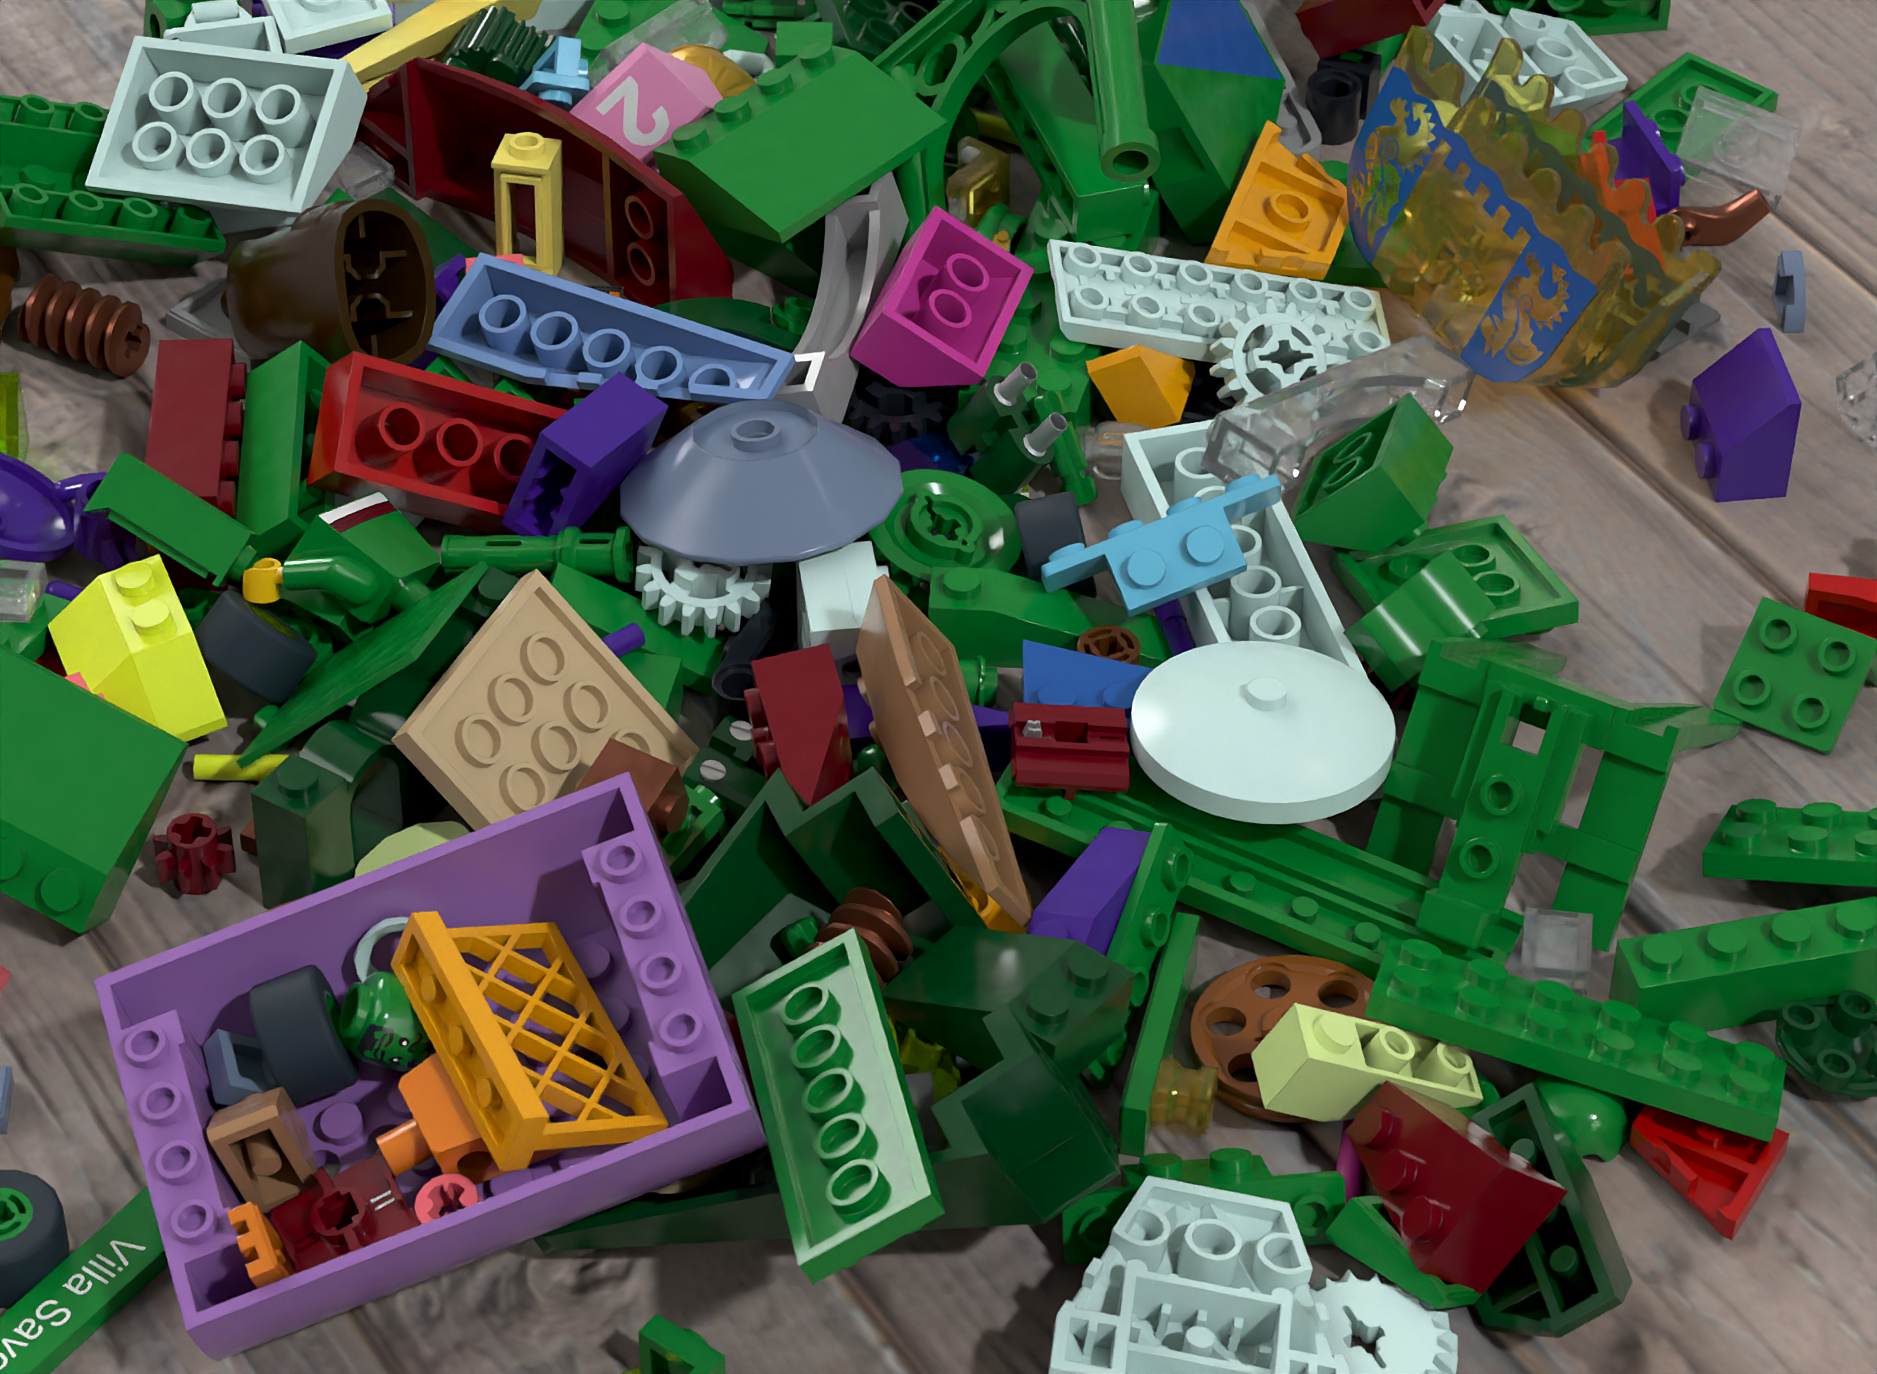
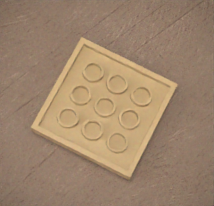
(531, 711)

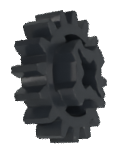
(896, 412)

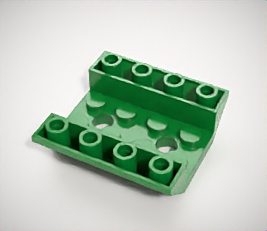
(48, 208)

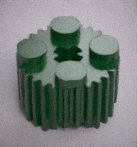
(498, 46)

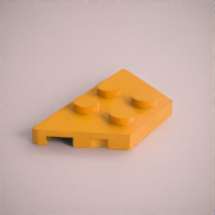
(1282, 214)

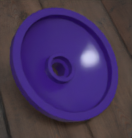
(31, 519)

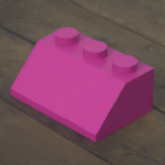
(942, 307)

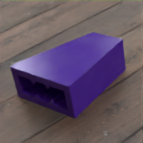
(584, 457)

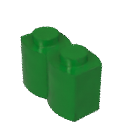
(1430, 605)

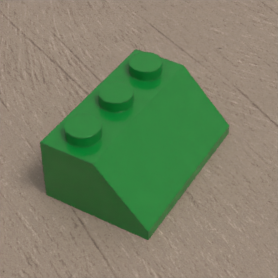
(1374, 482)

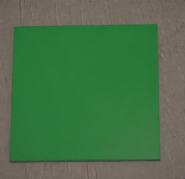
(363, 664)

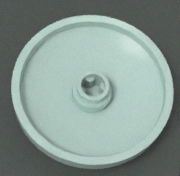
(1262, 732)

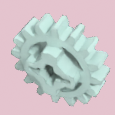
(1279, 340)
(699, 591)

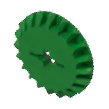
(977, 518)

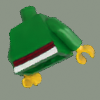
(355, 554)

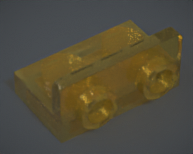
(978, 182)

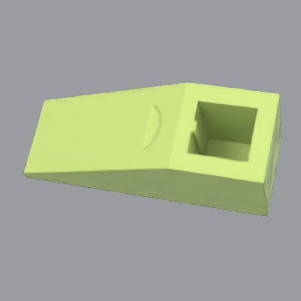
(1334, 1064)

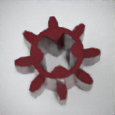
(194, 854)

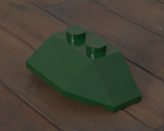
(1572, 1261)

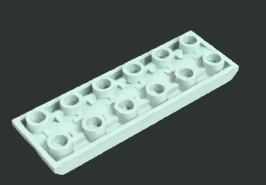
(1181, 304)

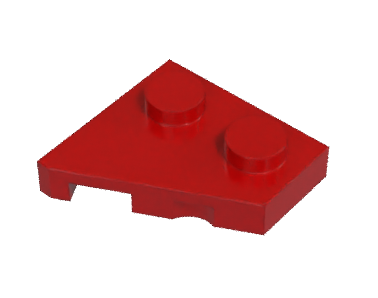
(1708, 1165)

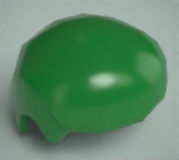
(1590, 1117)

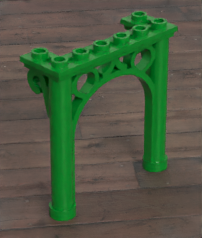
(972, 38)

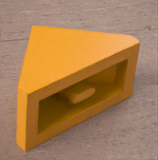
(1143, 385)

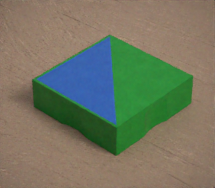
(1206, 102)

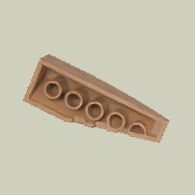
(934, 741)

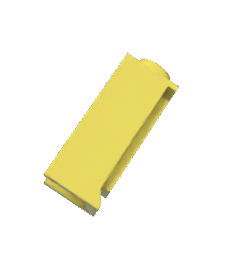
(538, 162)

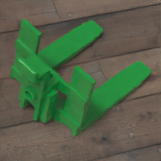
(1509, 801)

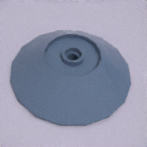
(760, 486)

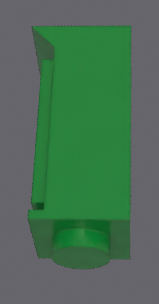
(174, 520)

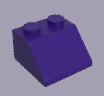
(1744, 421)

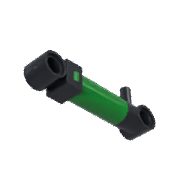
(1347, 88)

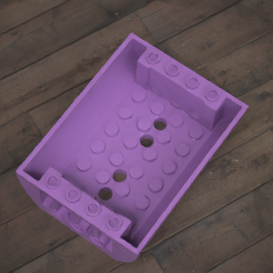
(568, 862)

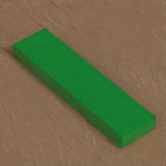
(1158, 1032)

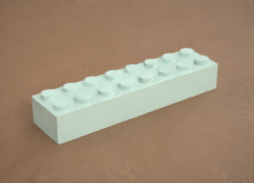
(1279, 592)

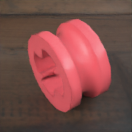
(444, 1191)

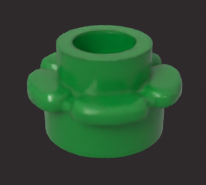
(980, 681)

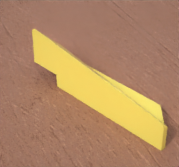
(425, 36)

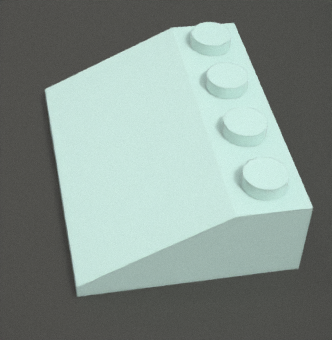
(226, 127)

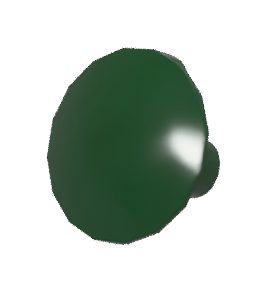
(1832, 1042)

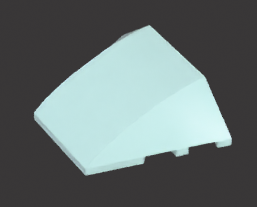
(1549, 47)

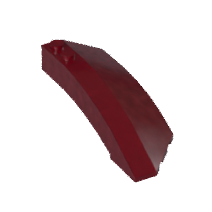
(619, 214)

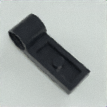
(766, 634)

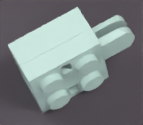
(833, 602)

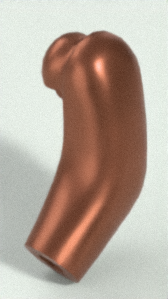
(1722, 223)

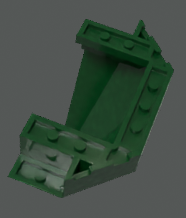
(1016, 1132)

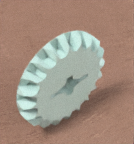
(1406, 1329)

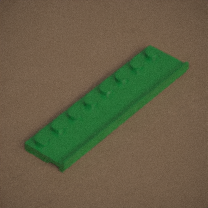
(1259, 875)

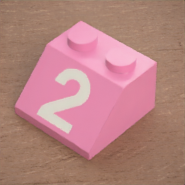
(647, 101)

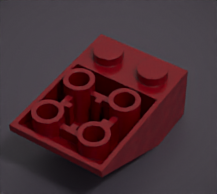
(801, 721)

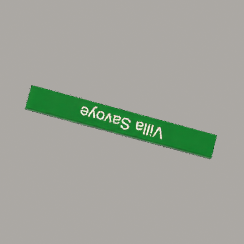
(83, 1291)

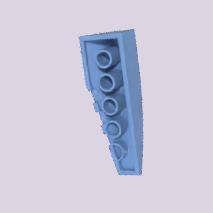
(581, 337)

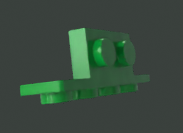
(1144, 929)
(1312, 1196)

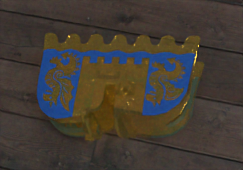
(1512, 229)

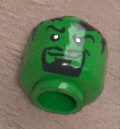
(383, 1024)

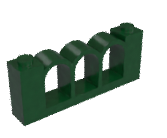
(350, 779)

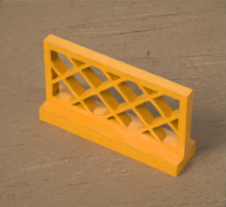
(479, 1044)

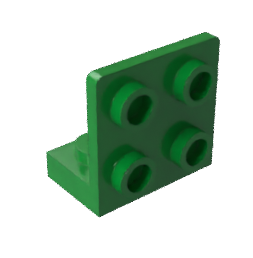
(1797, 676)

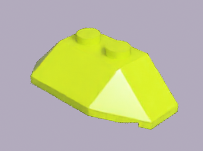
(139, 650)

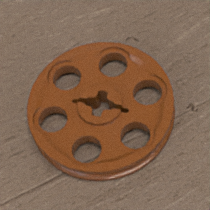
(1234, 1000)

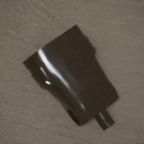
(338, 282)

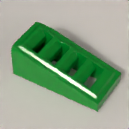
(1371, 1237)

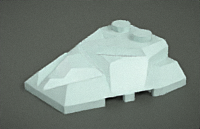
(1197, 1289)

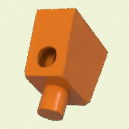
(440, 1129)

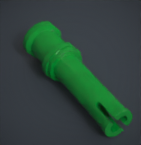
(517, 555)

